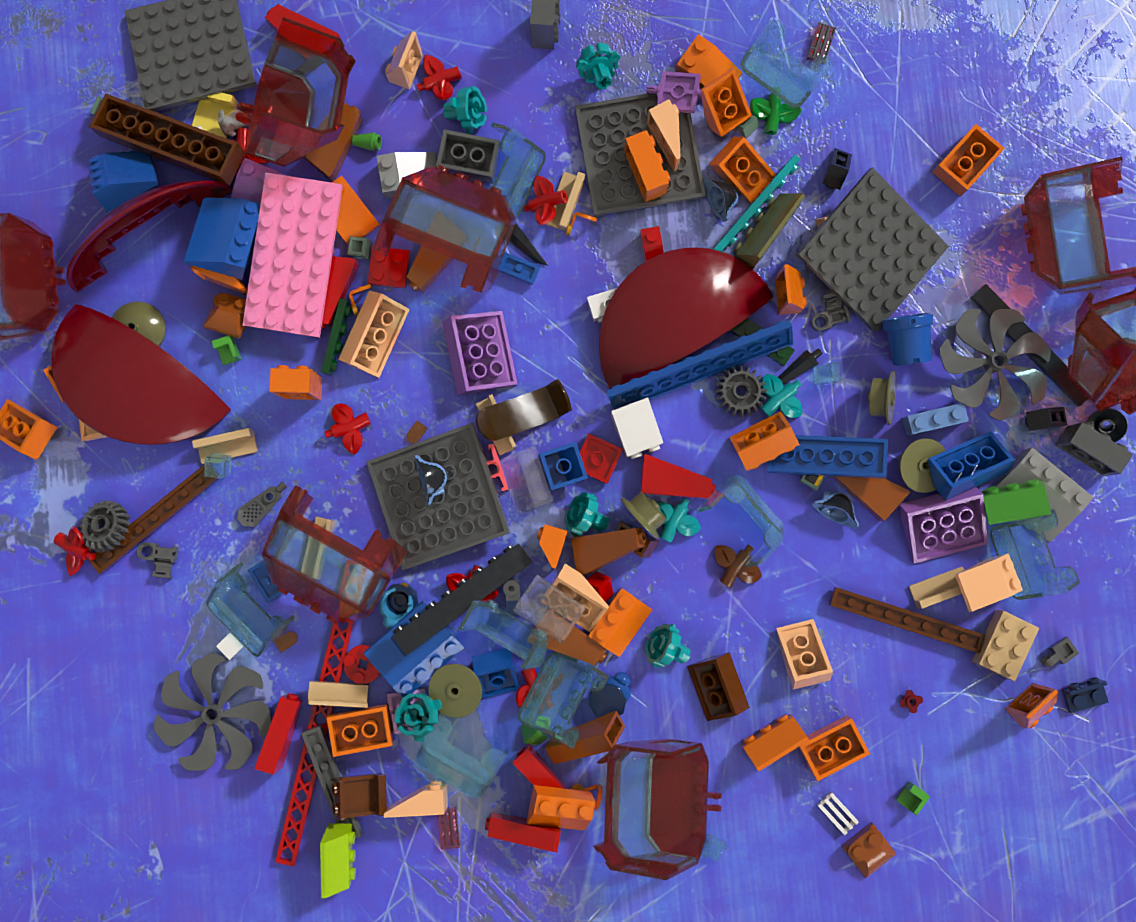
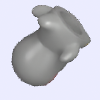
(229, 123)

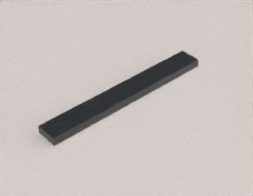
(1054, 369)

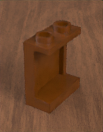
(359, 795)

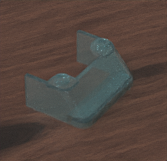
(520, 167)
(738, 490)
(243, 614)
(507, 632)

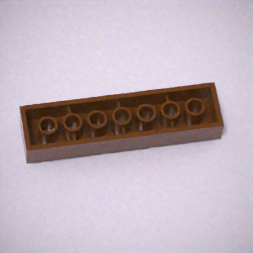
(167, 139)

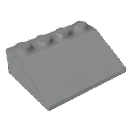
(1062, 492)

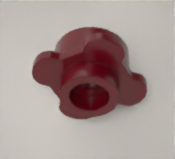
(905, 702)

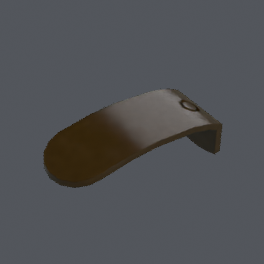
(523, 412)

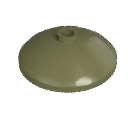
(145, 317)

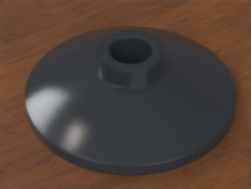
(1117, 426)

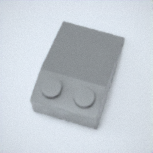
(400, 164)

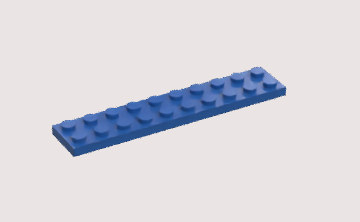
(703, 365)

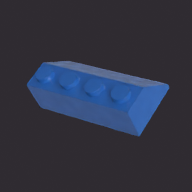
(969, 465)

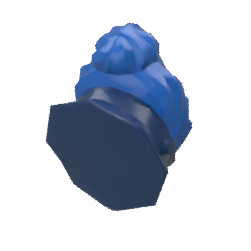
(612, 696)

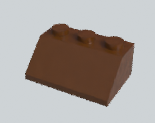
(718, 687)

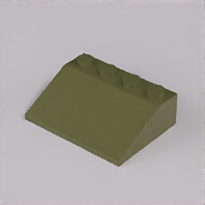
(768, 228)

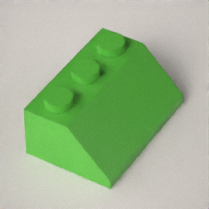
(1016, 501)

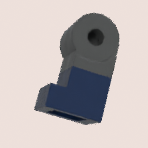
(513, 595)

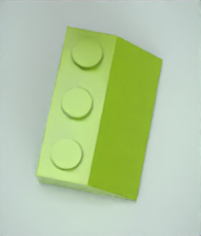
(337, 859)

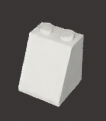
(637, 428)

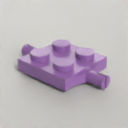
(679, 88)

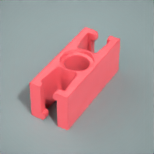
(500, 473)

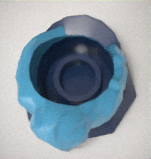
(397, 603)

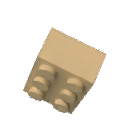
(1005, 645)

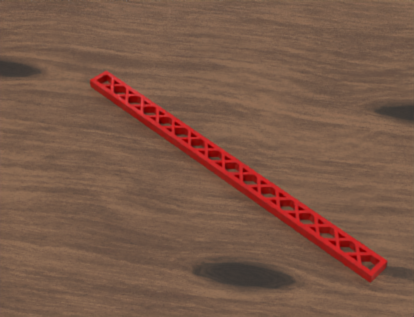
(303, 760)

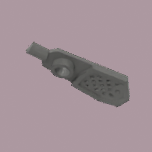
(262, 503)

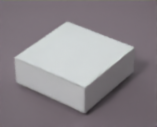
(230, 646)

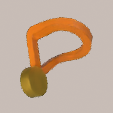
(570, 226)
(354, 307)
(597, 786)

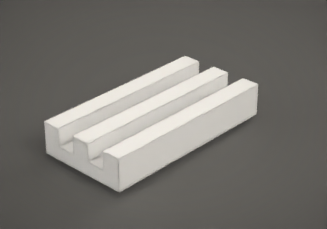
(849, 825)

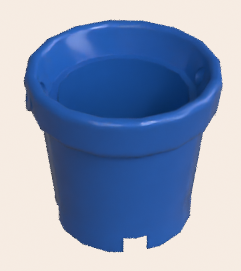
(909, 338)

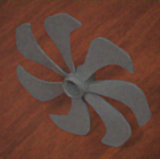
(998, 325)
(239, 743)

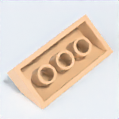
(374, 333)

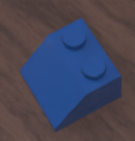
(563, 466)
(496, 672)

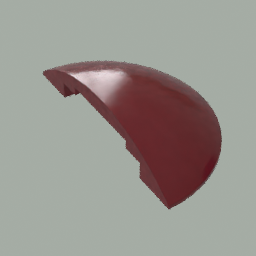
(86, 262)
(674, 309)
(128, 383)

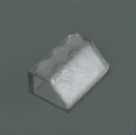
(526, 480)
(549, 609)

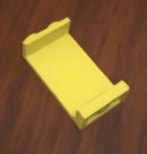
(209, 109)

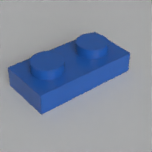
(519, 268)
(263, 581)

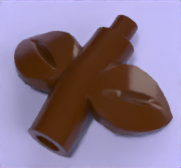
(735, 565)

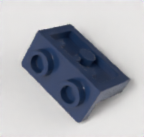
(1085, 695)

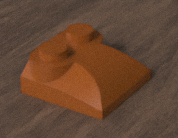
(227, 315)
(868, 849)

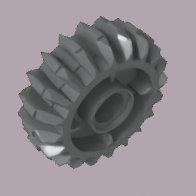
(732, 399)
(104, 525)

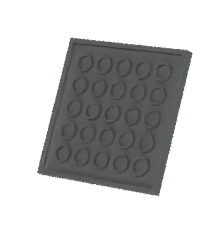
(189, 51)
(609, 175)
(872, 250)
(454, 520)

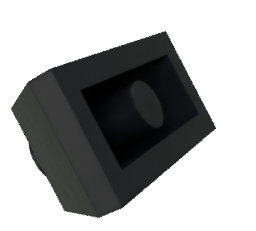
(837, 169)
(1046, 418)

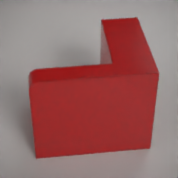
(601, 584)

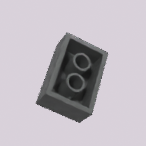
(545, 23)
(469, 155)
(1094, 449)

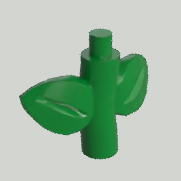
(773, 112)

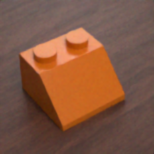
(552, 542)

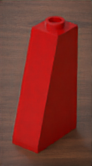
(275, 15)
(340, 279)
(671, 480)
(279, 734)
(535, 768)
(517, 831)

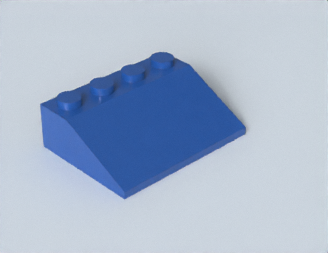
(120, 177)
(223, 235)
(410, 672)

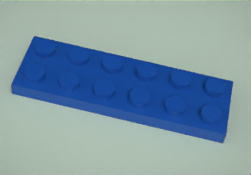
(834, 457)

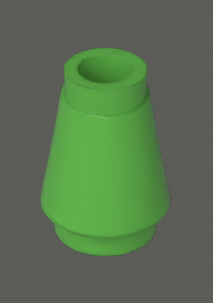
(367, 141)

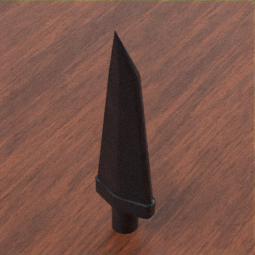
(521, 241)
(800, 365)

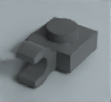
(1062, 652)

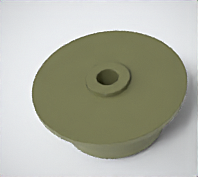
(883, 397)
(914, 464)
(645, 512)
(456, 689)

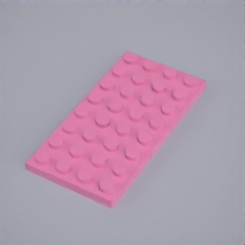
(292, 255)

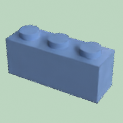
(935, 419)

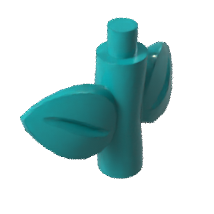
(781, 397)
(677, 520)

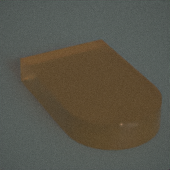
(416, 432)
(286, 641)

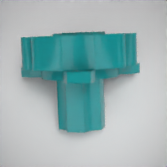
(598, 68)
(467, 108)
(584, 515)
(666, 646)
(418, 716)

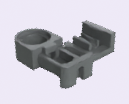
(833, 314)
(162, 556)

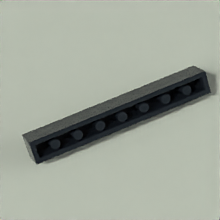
(456, 603)

